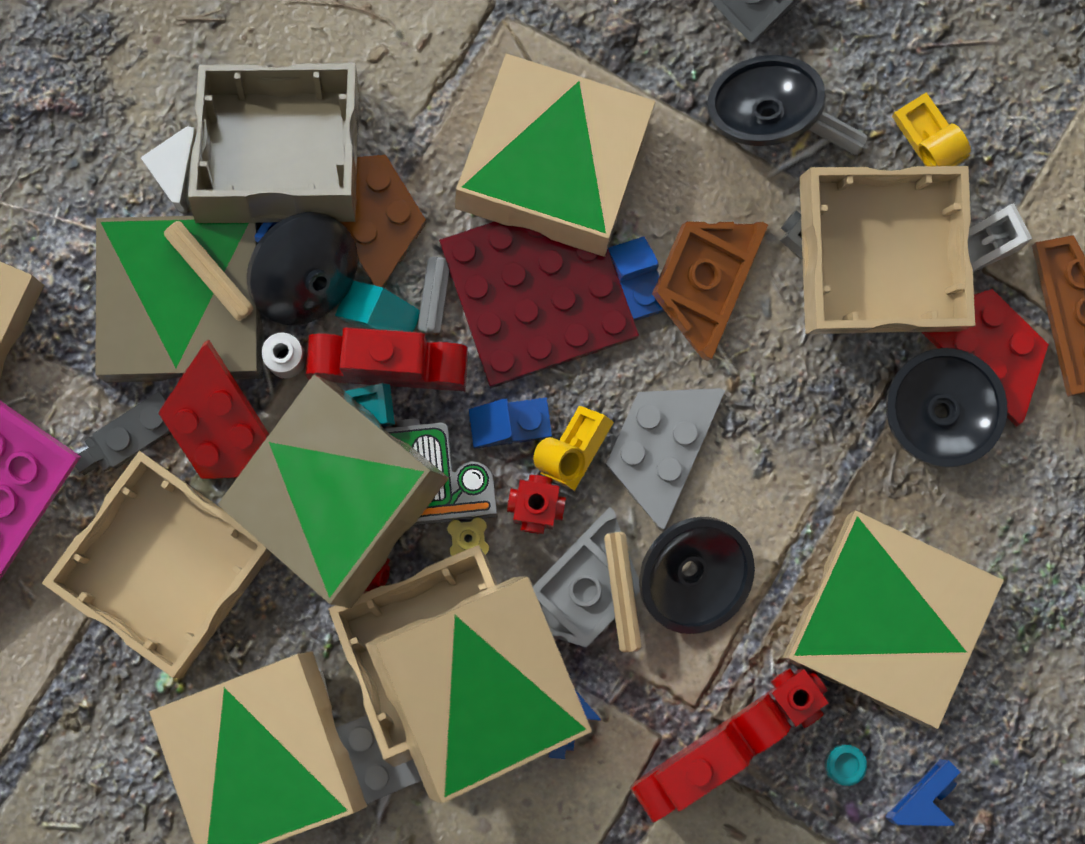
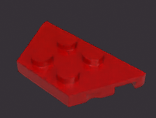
(1005, 345)
(213, 418)

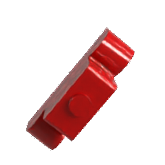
(387, 358)
(711, 759)

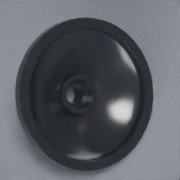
(766, 100)
(292, 258)
(967, 391)
(712, 585)

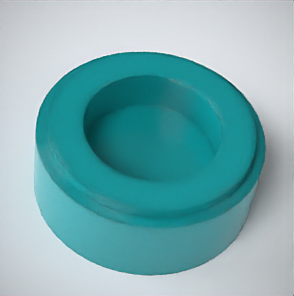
(845, 765)

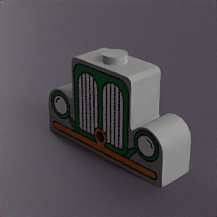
(466, 493)

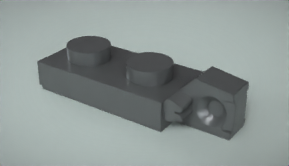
(125, 436)

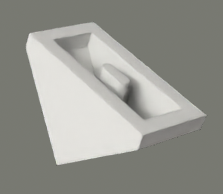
(171, 166)
(997, 237)

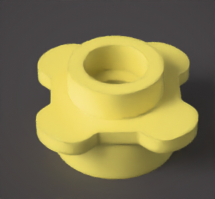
(460, 530)

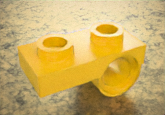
(930, 133)
(571, 455)

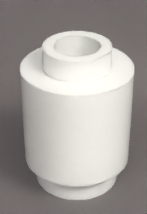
(292, 363)

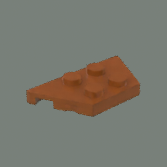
(384, 218)
(706, 278)

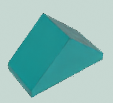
(377, 309)

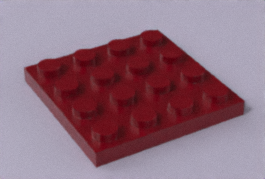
(534, 299)

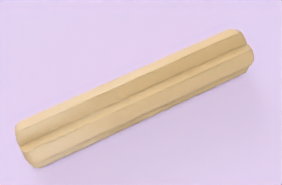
(208, 270)
(622, 592)

